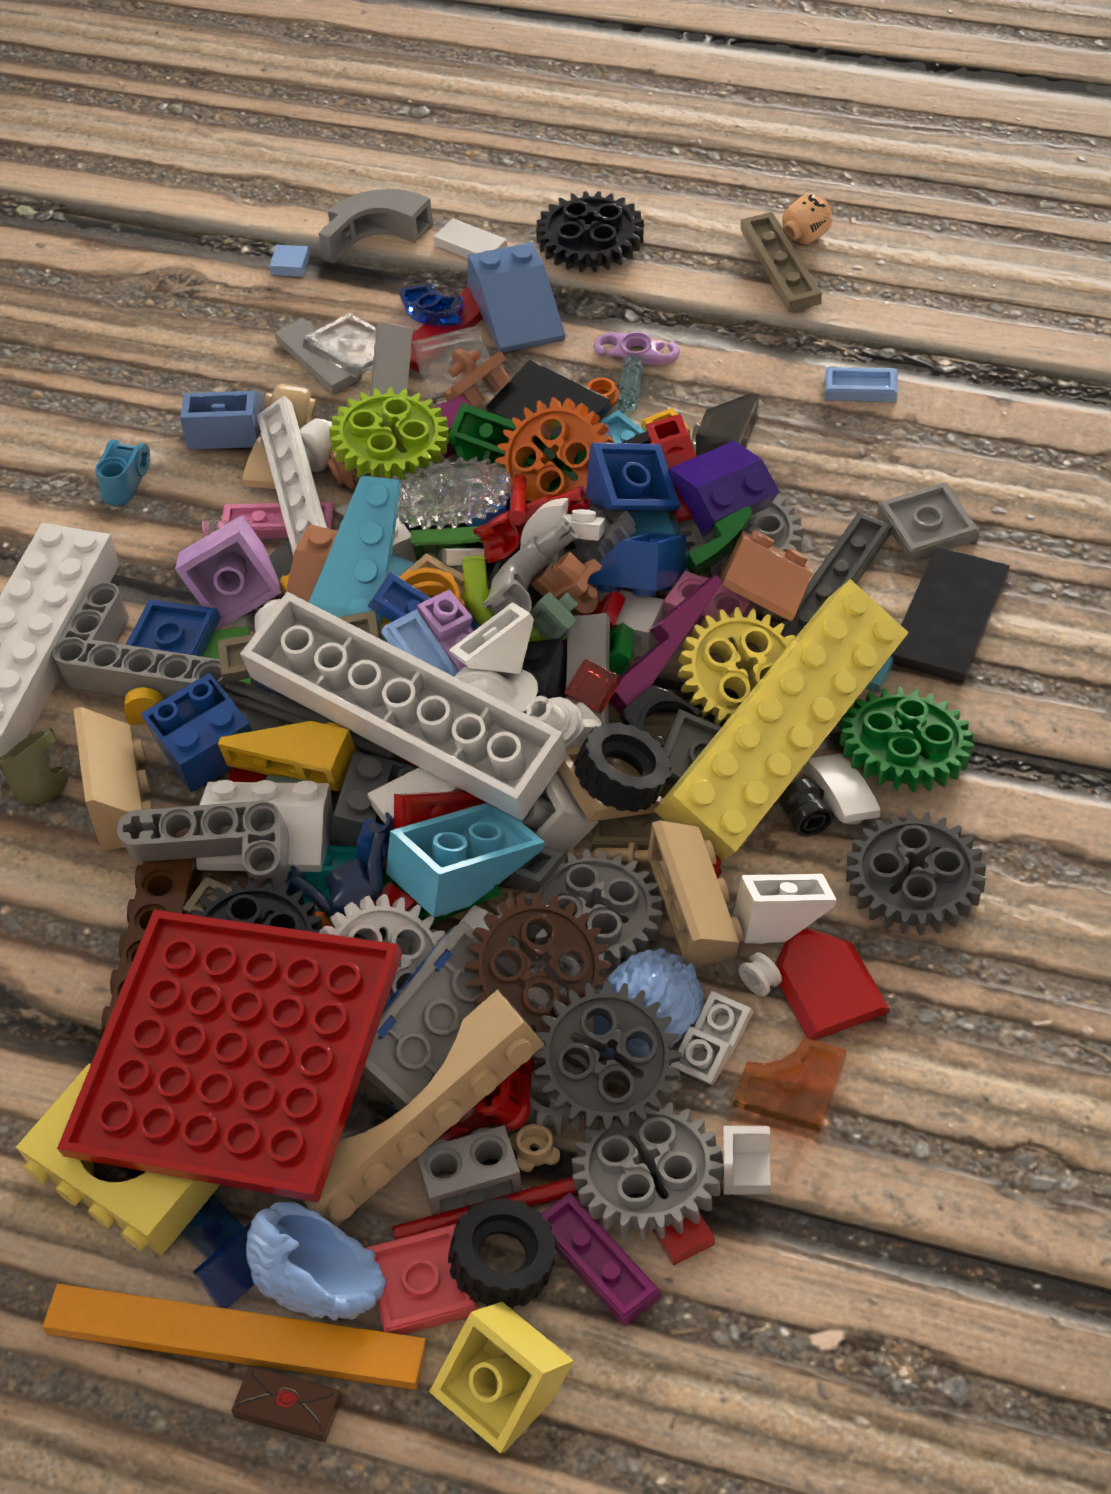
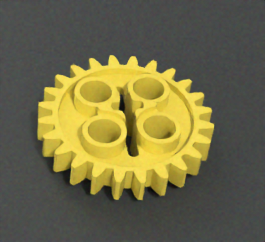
(710, 677)

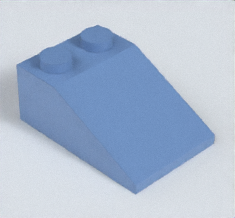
(515, 297)

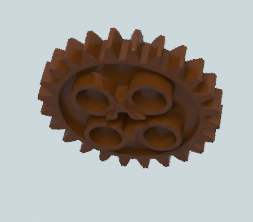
(565, 938)

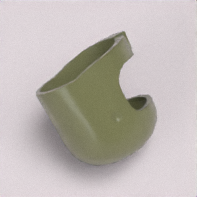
(27, 770)

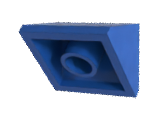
(630, 477)

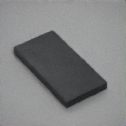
(950, 613)

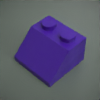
(722, 484)

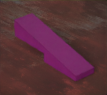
(669, 634)

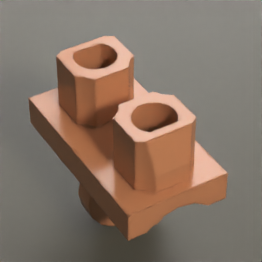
(489, 371)
(571, 577)

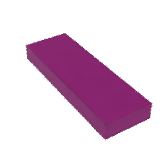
(600, 1260)

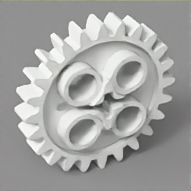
(396, 922)

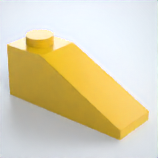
(295, 751)

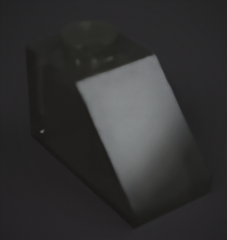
(727, 423)

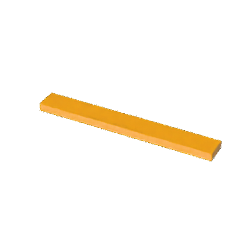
(236, 1336)

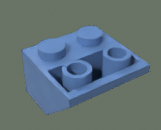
(221, 419)

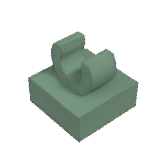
(554, 616)

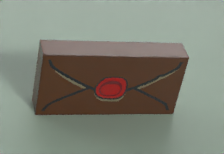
(286, 1404)

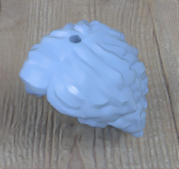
(664, 980)
(311, 1264)

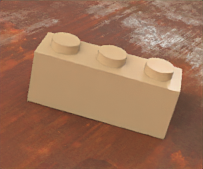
(110, 773)
(693, 894)

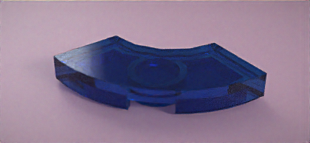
(431, 308)

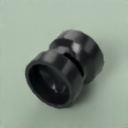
(807, 809)

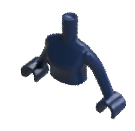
(350, 880)

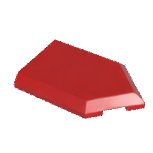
(827, 984)

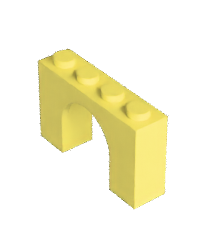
(146, 1208)

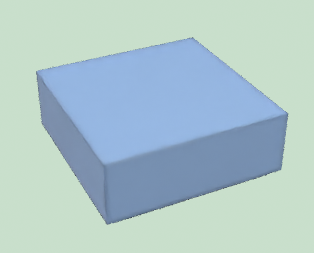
(289, 260)

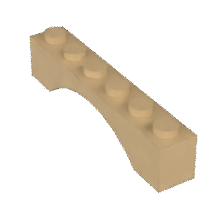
(485, 1052)

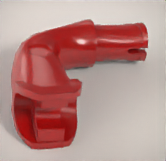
(503, 538)

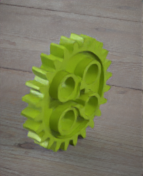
(388, 434)

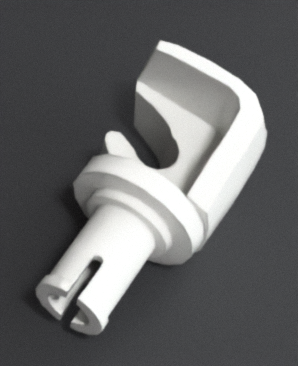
(565, 716)

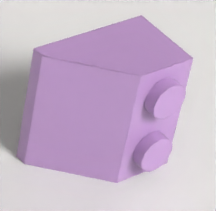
(229, 571)

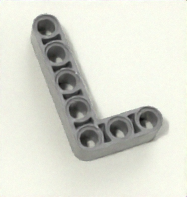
(96, 663)

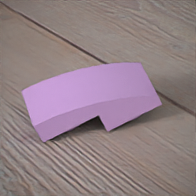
(447, 621)

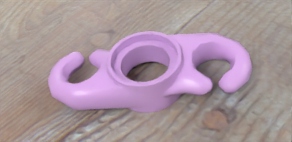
(624, 341)

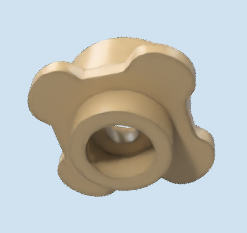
(537, 1137)

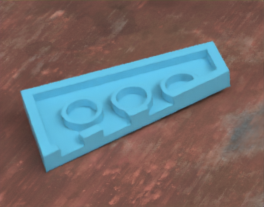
(360, 550)

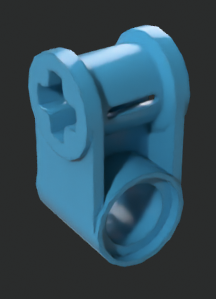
(121, 471)

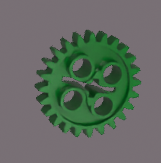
(906, 739)

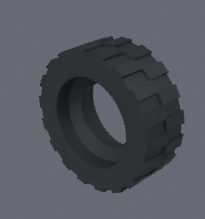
(611, 785)
(509, 1219)

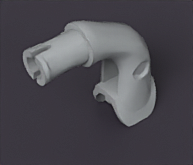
(516, 574)

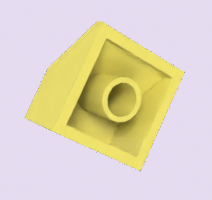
(500, 1375)

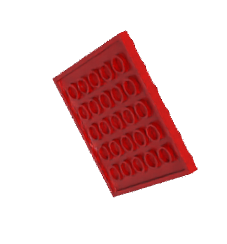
(233, 1054)

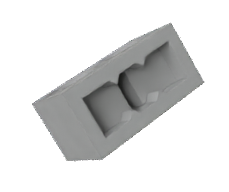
(472, 1179)

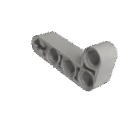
(151, 833)

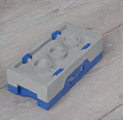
(425, 1018)

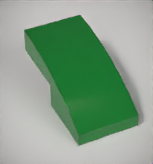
(725, 536)

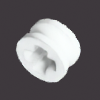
(760, 974)

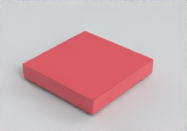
(419, 1283)

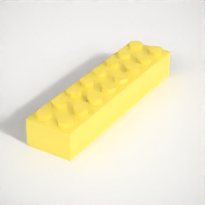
(783, 720)

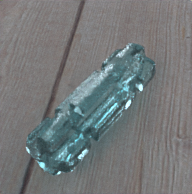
(630, 384)

